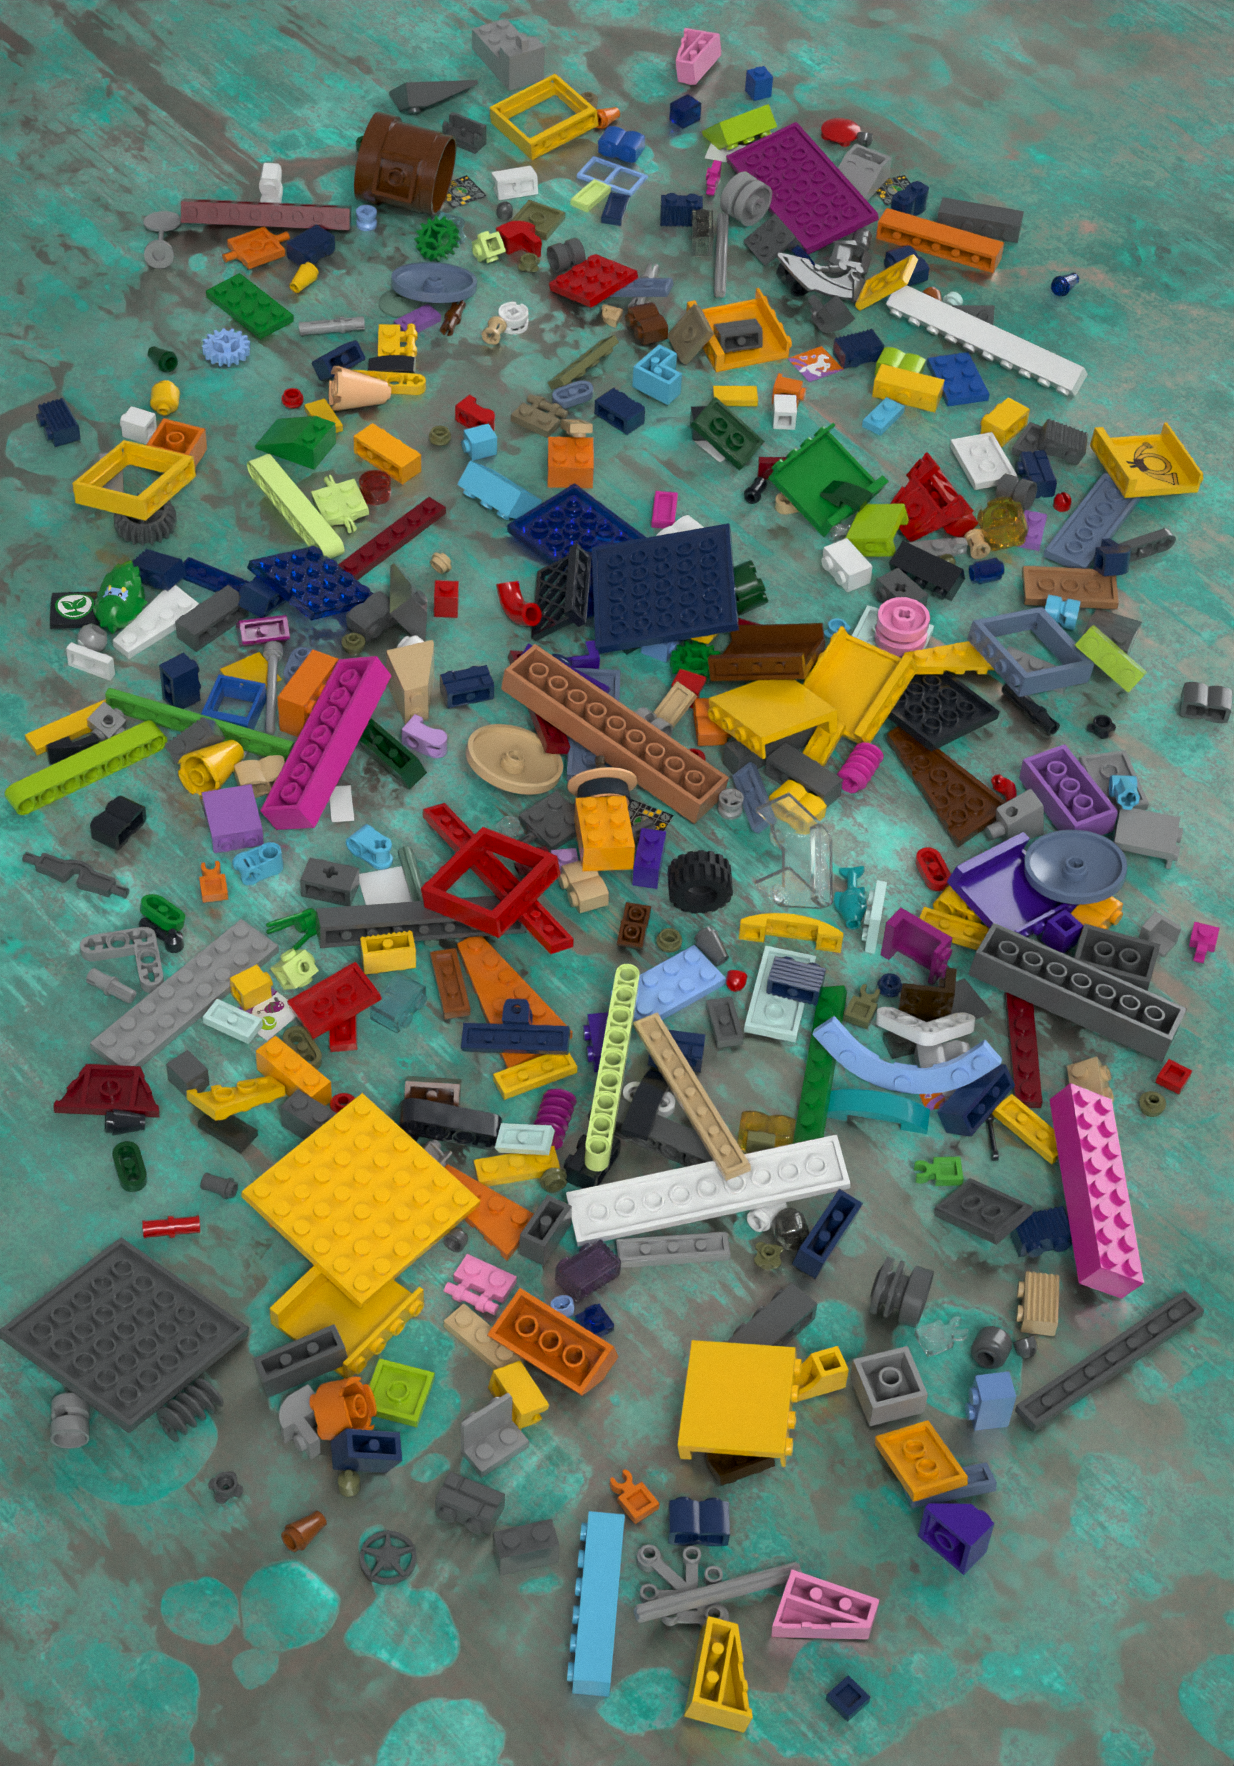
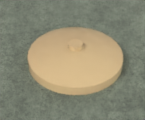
(513, 759)

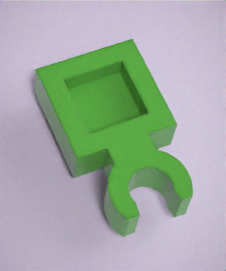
(943, 1170)

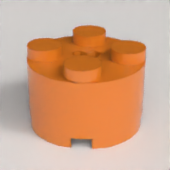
(343, 1406)

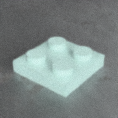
(873, 916)

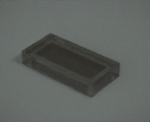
(230, 1131)

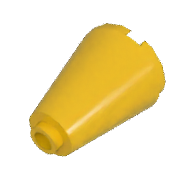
(209, 766)

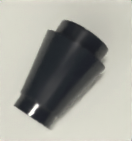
(123, 1122)

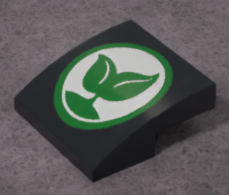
(72, 609)

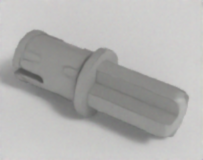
(110, 985)

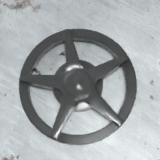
(388, 1557)

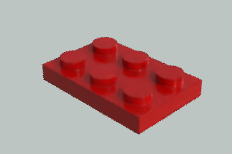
(334, 1000)

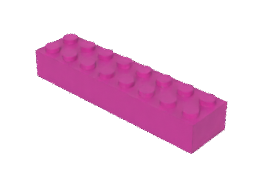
(326, 743)
(1096, 1191)

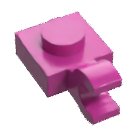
(1203, 939)

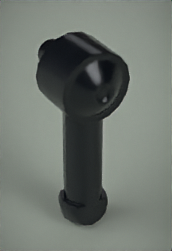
(172, 939)

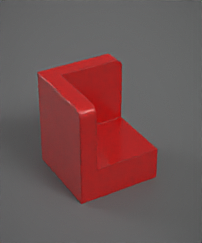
(691, 681)

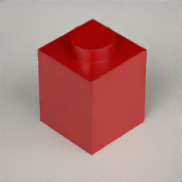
(446, 599)

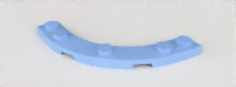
(900, 1076)

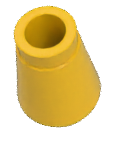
(304, 277)

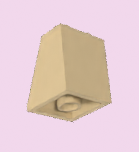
(412, 678)

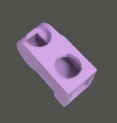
(423, 738)

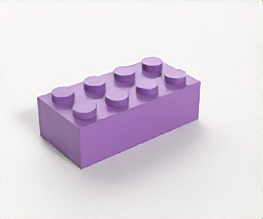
(1068, 792)

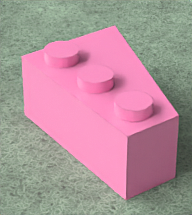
(696, 55)
(823, 1610)

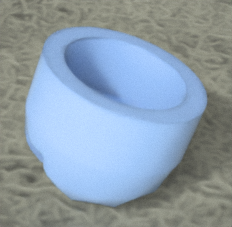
(566, 1304)

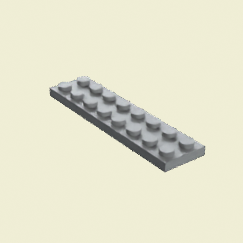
(183, 997)

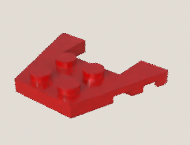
(922, 510)

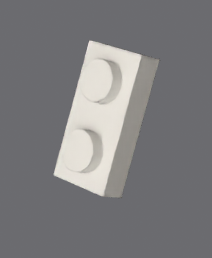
(90, 661)

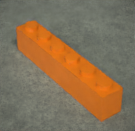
(940, 240)

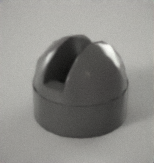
(864, 137)
(504, 210)
(451, 1243)
(1026, 1347)

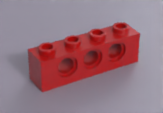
(943, 494)

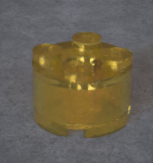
(1003, 523)

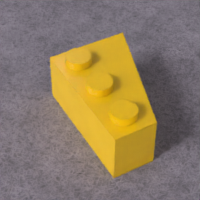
(717, 1679)

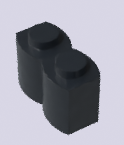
(118, 822)

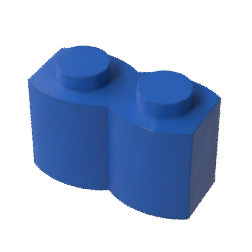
(621, 144)

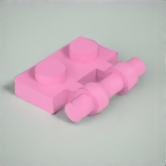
(482, 1278)

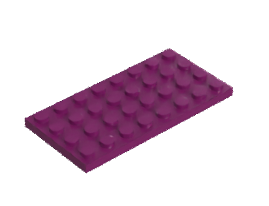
(805, 186)

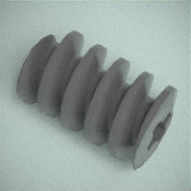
(187, 1407)

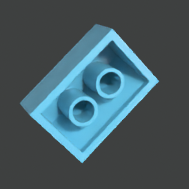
(497, 491)

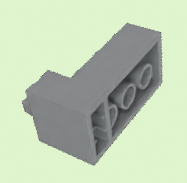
(509, 54)

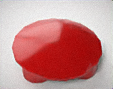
(840, 131)

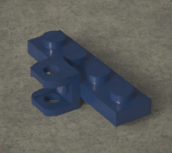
(516, 1033)

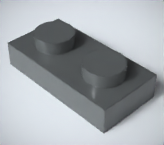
(1028, 440)
(724, 1022)

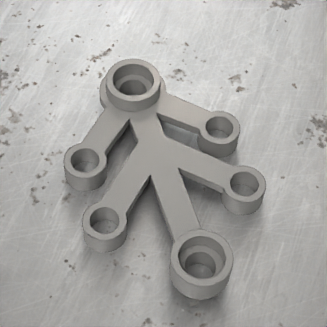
(679, 1585)

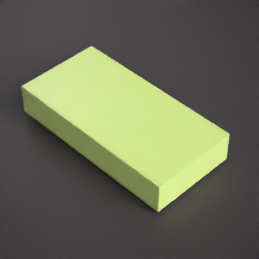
(590, 195)

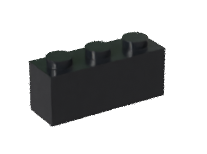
(928, 571)

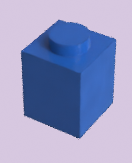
(758, 83)

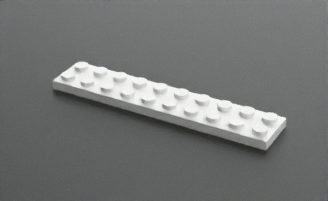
(702, 1192)

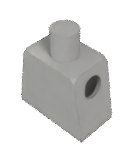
(1018, 815)

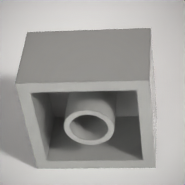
(888, 1386)

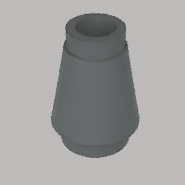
(711, 945)

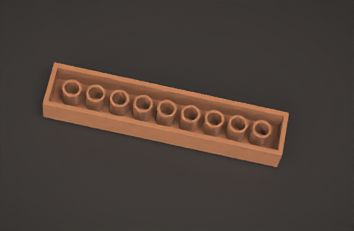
(614, 732)

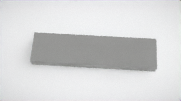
(673, 1249)

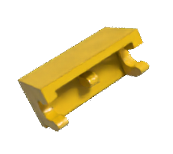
(526, 1396)

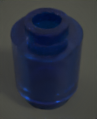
(986, 571)

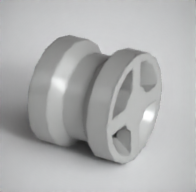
(730, 804)

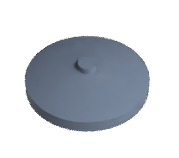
(434, 282)
(1075, 867)

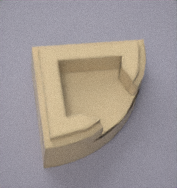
(611, 315)

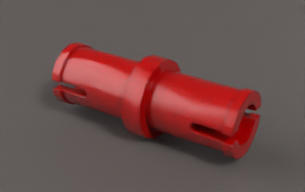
(171, 1226)

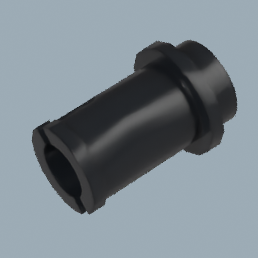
(753, 493)

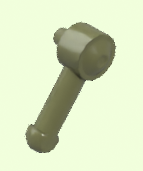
(349, 1483)

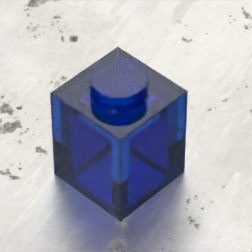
(685, 111)

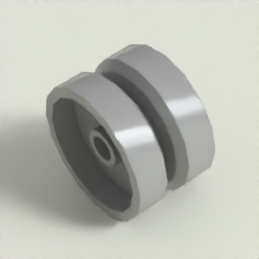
(746, 198)

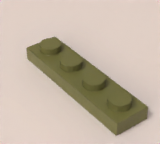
(588, 359)

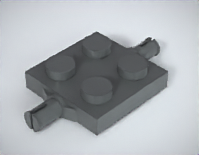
(549, 822)

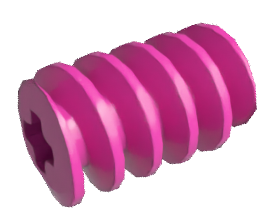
(860, 767)

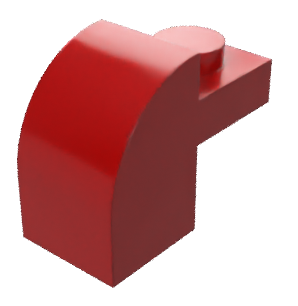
(518, 236)

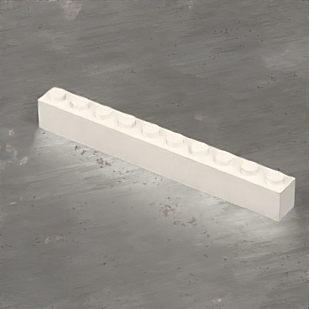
(988, 340)

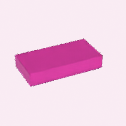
(664, 509)

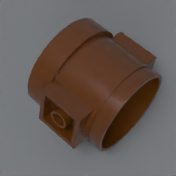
(404, 165)

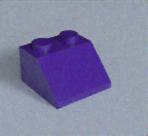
(956, 1533)

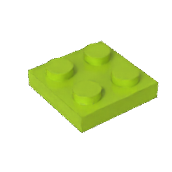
(400, 1391)

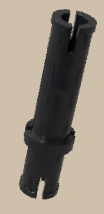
(1036, 713)

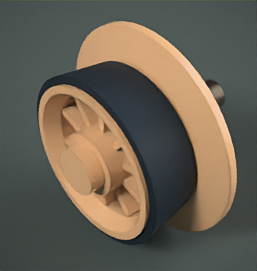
(603, 782)

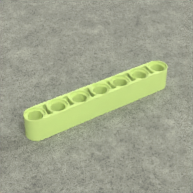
(294, 506)

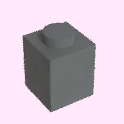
(187, 1073)

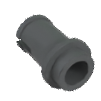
(219, 1185)

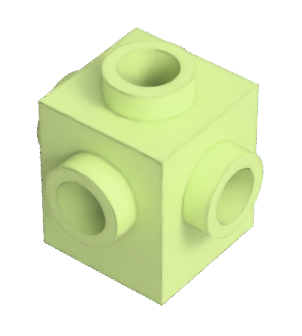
(488, 246)
(295, 969)

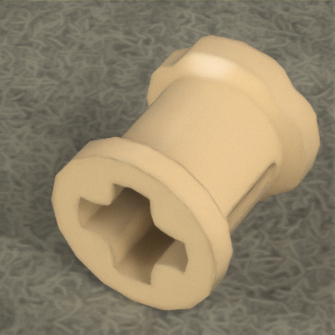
(496, 332)
(977, 543)

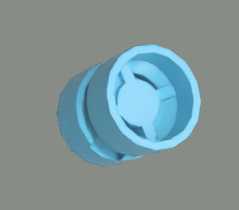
(1062, 611)

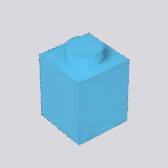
(479, 442)

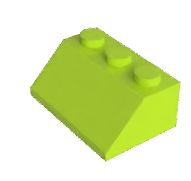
(741, 128)

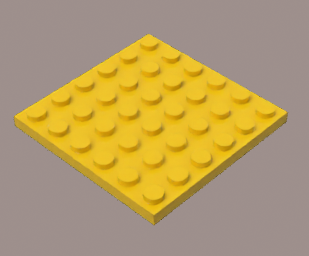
(360, 1200)

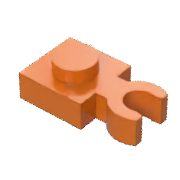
(213, 884)
(634, 1499)

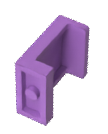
(233, 818)

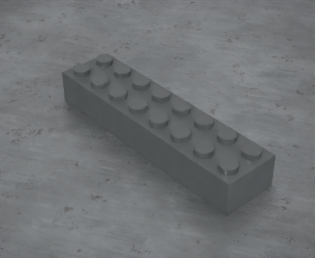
(1077, 991)

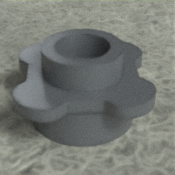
(225, 1479)

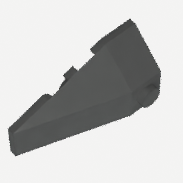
(419, 95)
(407, 603)

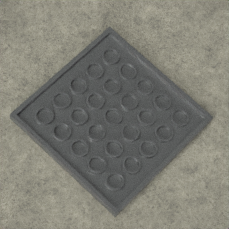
(124, 1334)

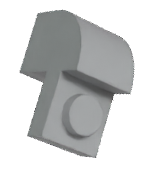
(298, 1420)

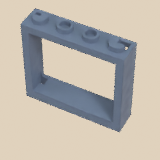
(1075, 667)

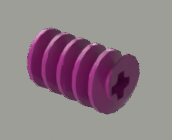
(556, 1111)

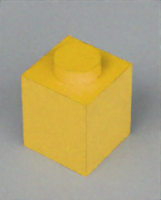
(251, 987)

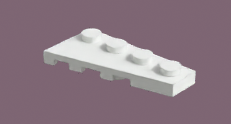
(154, 622)

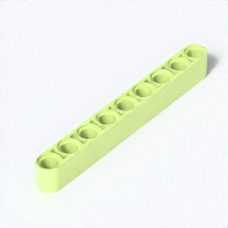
(612, 1068)

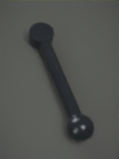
(994, 1155)

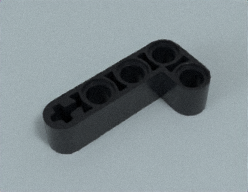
(447, 1123)

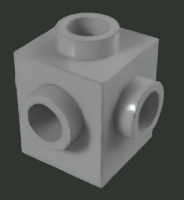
(106, 722)

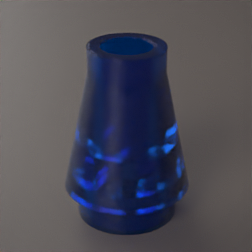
(1063, 284)

